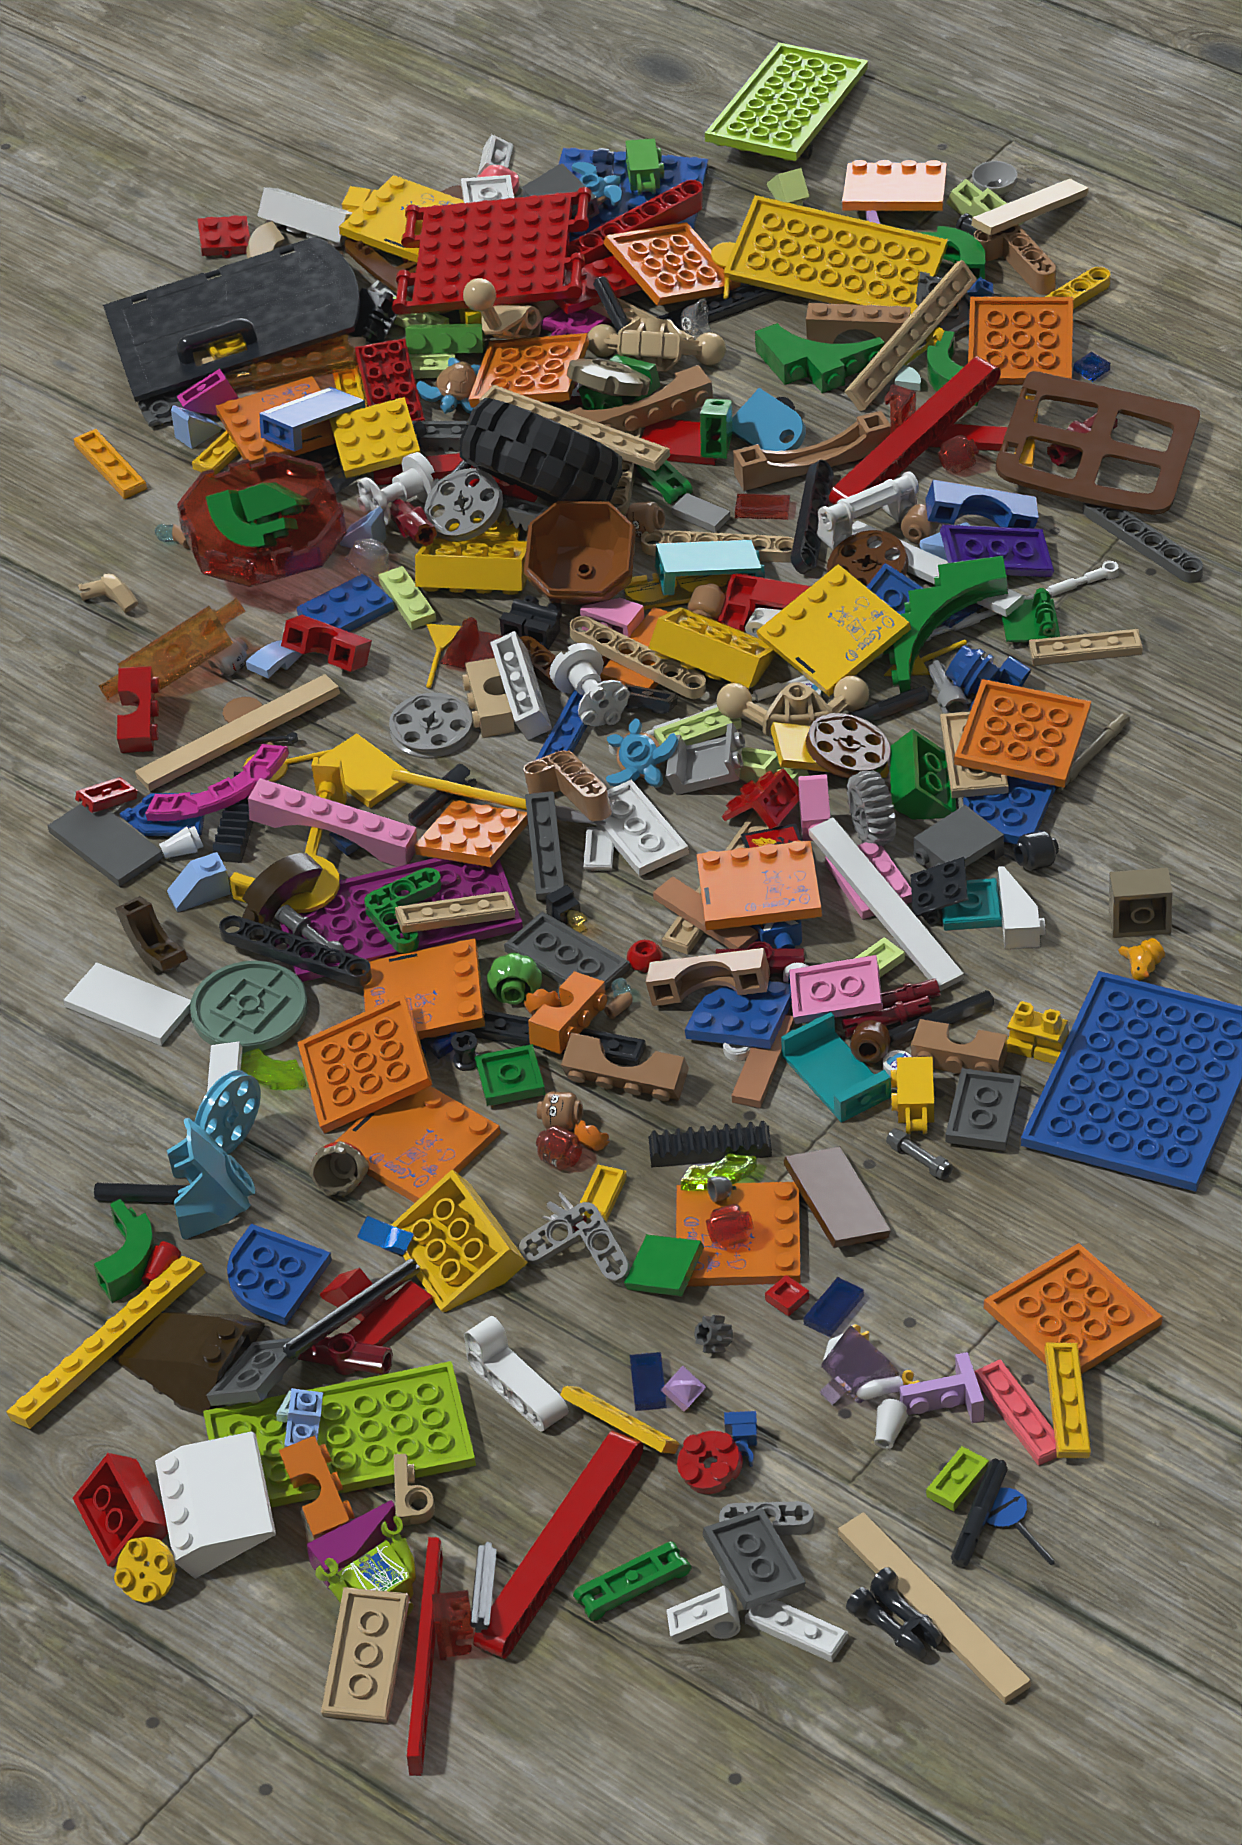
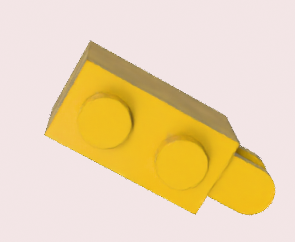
(914, 1092)

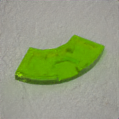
(273, 1073)
(731, 1166)

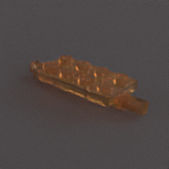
(314, 361)
(182, 647)

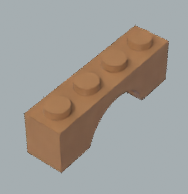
(827, 321)
(676, 978)
(660, 1075)

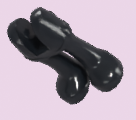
(884, 1590)

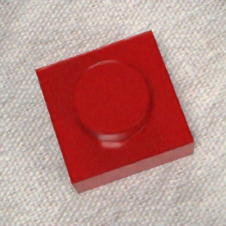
(787, 1295)

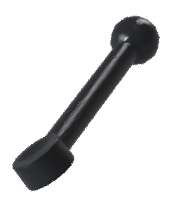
(291, 738)

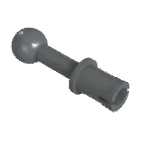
(301, 926)

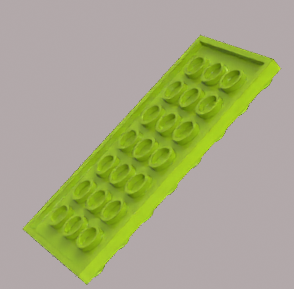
(786, 101)
(362, 1429)

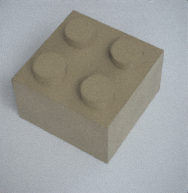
(1140, 902)

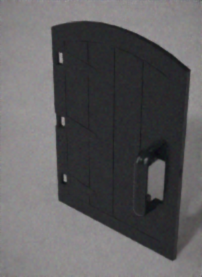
(265, 299)

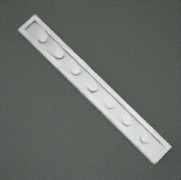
(926, 567)
(885, 903)

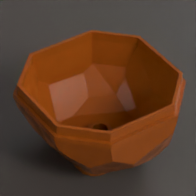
(577, 539)

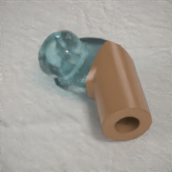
(171, 533)
(622, 998)

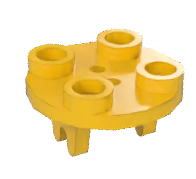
(133, 1563)

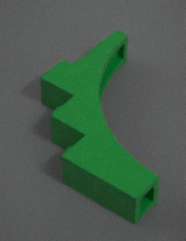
(954, 589)

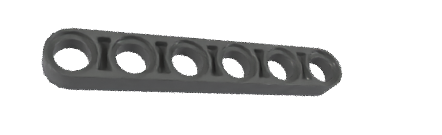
(1147, 534)

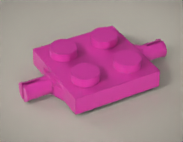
(574, 323)

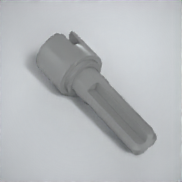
(950, 697)

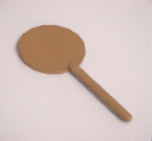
(240, 707)

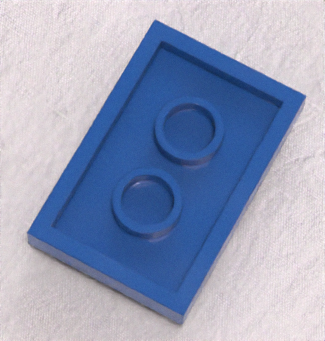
(348, 604)

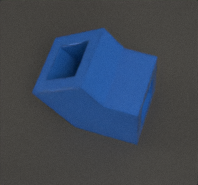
(981, 288)

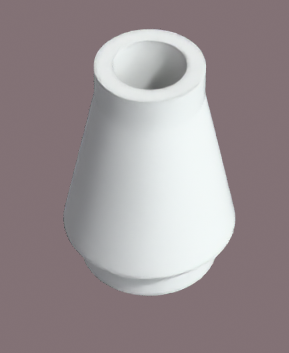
(182, 843)
(890, 1420)

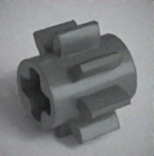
(713, 1334)

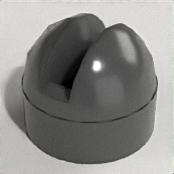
(719, 1188)

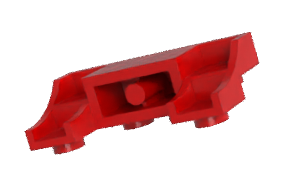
(750, 592)

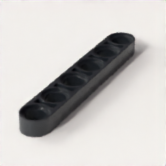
(815, 495)
(293, 953)

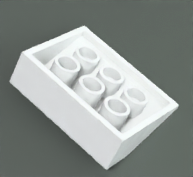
(214, 1501)

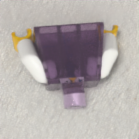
(859, 1369)

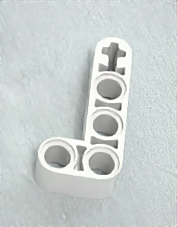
(511, 1376)

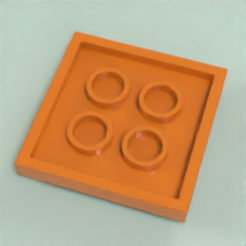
(472, 833)

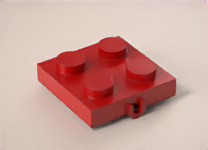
(223, 235)

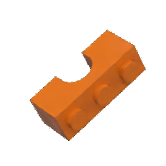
(579, 1003)
(307, 1465)

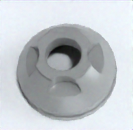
(995, 174)

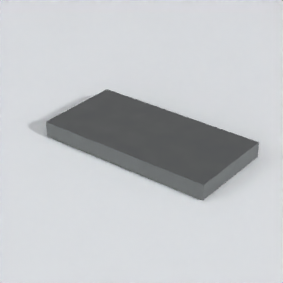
(105, 843)
(563, 950)

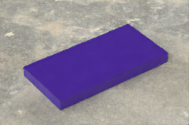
(1022, 548)

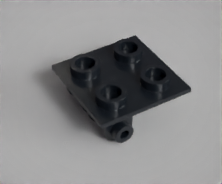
(375, 316)
(938, 889)

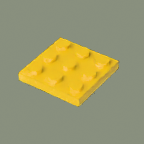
(374, 437)

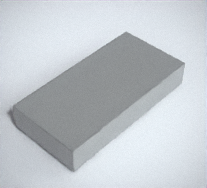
(701, 512)

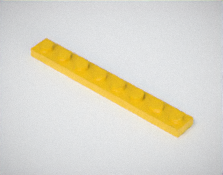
(105, 1342)

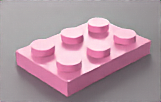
(885, 866)
(836, 987)

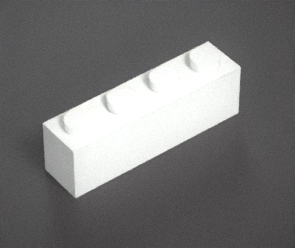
(303, 215)

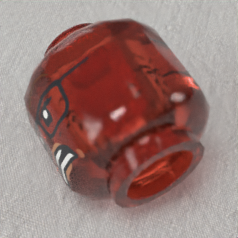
(558, 1147)

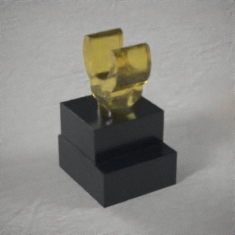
(566, 908)

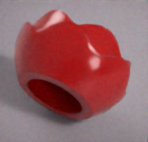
(642, 953)

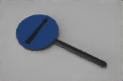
(1009, 1511)

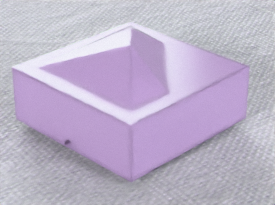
(683, 1388)

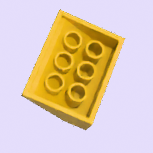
(472, 565)
(711, 647)
(458, 1243)

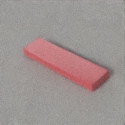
(1018, 1411)

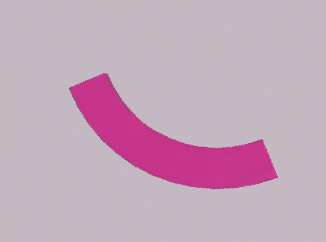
(222, 794)

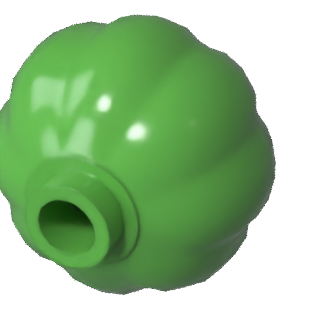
(509, 978)

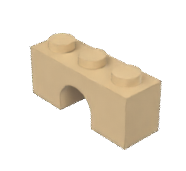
(487, 698)

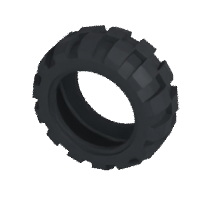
(539, 454)

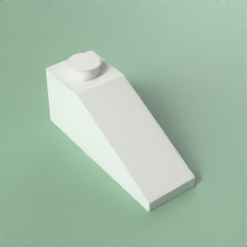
(1019, 914)

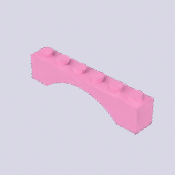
(284, 806)

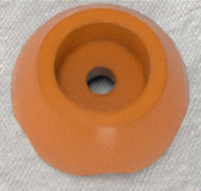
(540, 997)
(591, 1136)

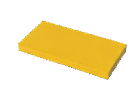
(792, 750)

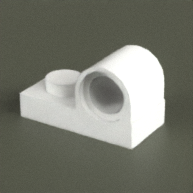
(709, 1612)

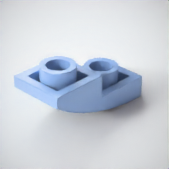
(271, 658)
(303, 1416)

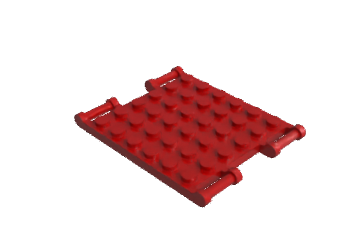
(507, 241)

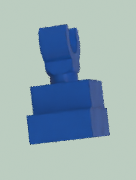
(743, 1431)

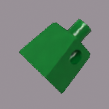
(714, 420)

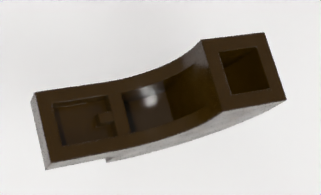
(277, 884)
(149, 937)

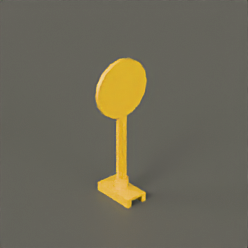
(329, 785)

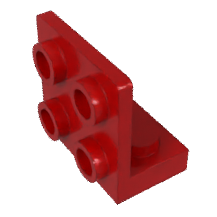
(770, 797)

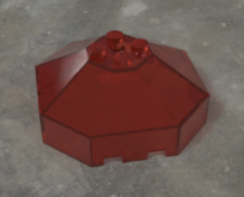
(307, 548)

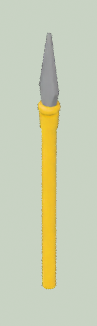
(562, 813)

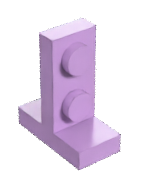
(947, 1392)

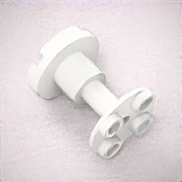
(414, 481)
(581, 671)

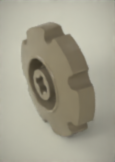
(608, 377)

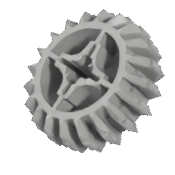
(871, 808)

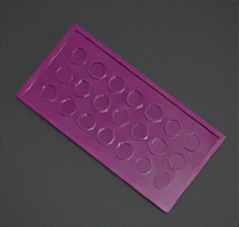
(347, 921)

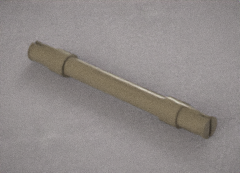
(1109, 733)

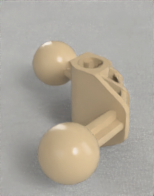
(504, 320)
(655, 342)
(794, 704)

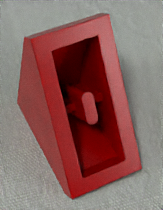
(346, 1287)

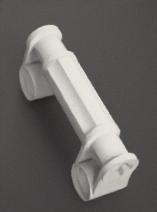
(893, 496)

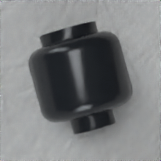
(1036, 850)

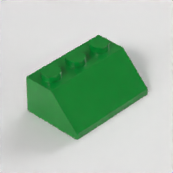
(920, 778)

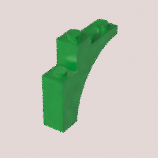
(822, 363)

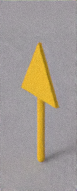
(920, 668)

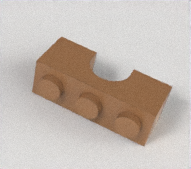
(984, 1053)

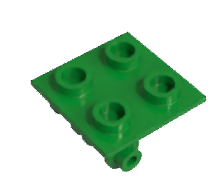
(1032, 619)

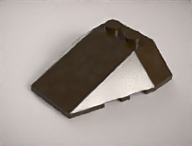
(187, 1354)

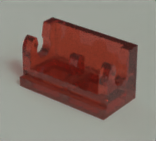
(902, 404)
(452, 1622)

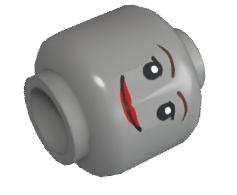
(230, 659)

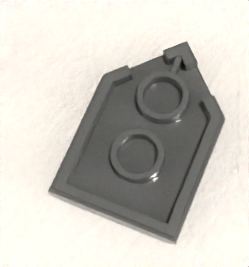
(958, 318)
(158, 408)

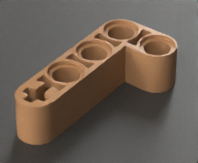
(1022, 255)
(567, 774)

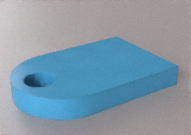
(767, 422)

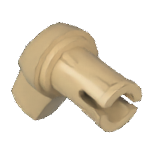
(111, 587)

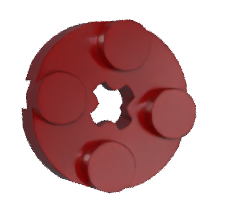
(699, 1448)

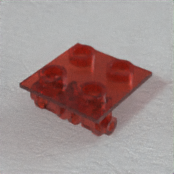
(469, 645)

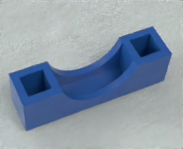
(951, 501)

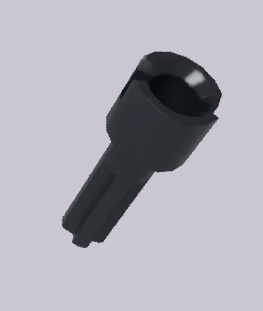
(440, 798)

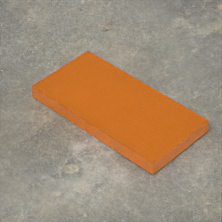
(643, 635)

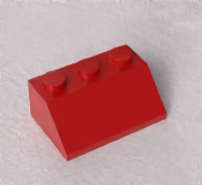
(119, 1506)

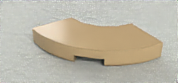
(264, 239)

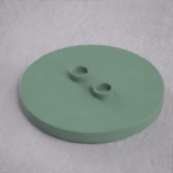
(249, 1005)

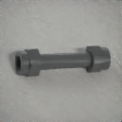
(938, 1166)

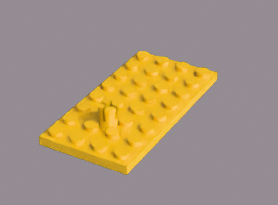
(831, 256)

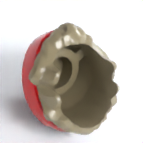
(338, 1168)

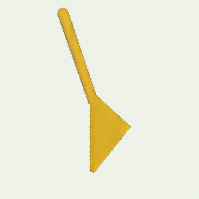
(442, 636)

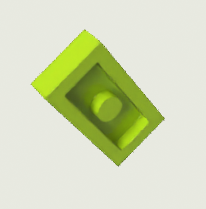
(957, 1478)

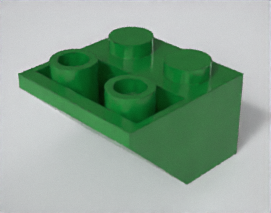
(269, 500)

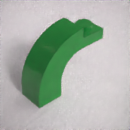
(962, 247)
(939, 361)
(231, 521)
(123, 1270)

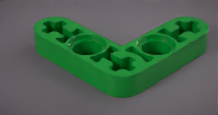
(427, 884)

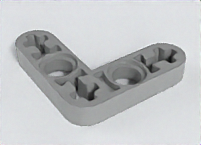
(587, 1232)
(776, 1509)

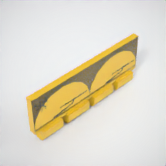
(651, 595)

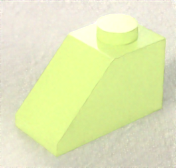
(789, 187)

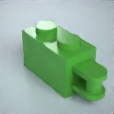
(644, 165)

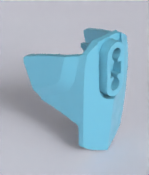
(216, 1180)

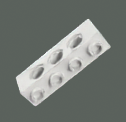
(521, 685)

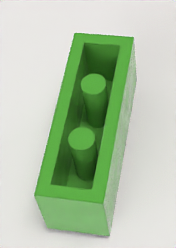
(445, 338)

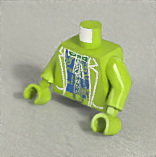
(382, 1569)

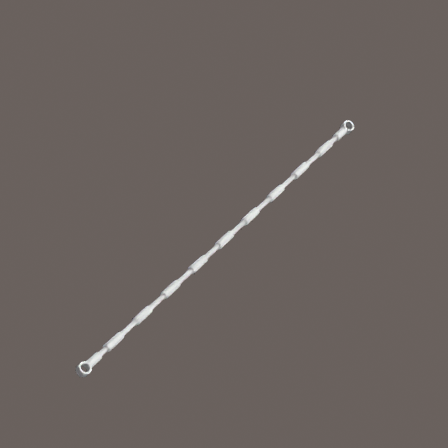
(1109, 571)

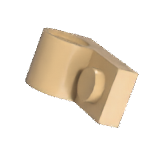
(404, 1494)

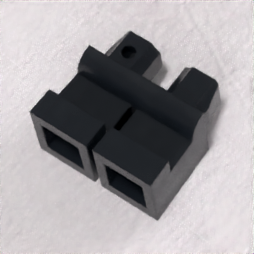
(533, 620)

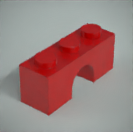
(342, 647)
(137, 730)

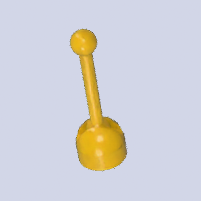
(930, 340)

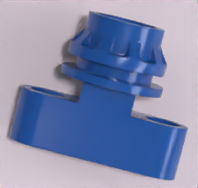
(971, 667)

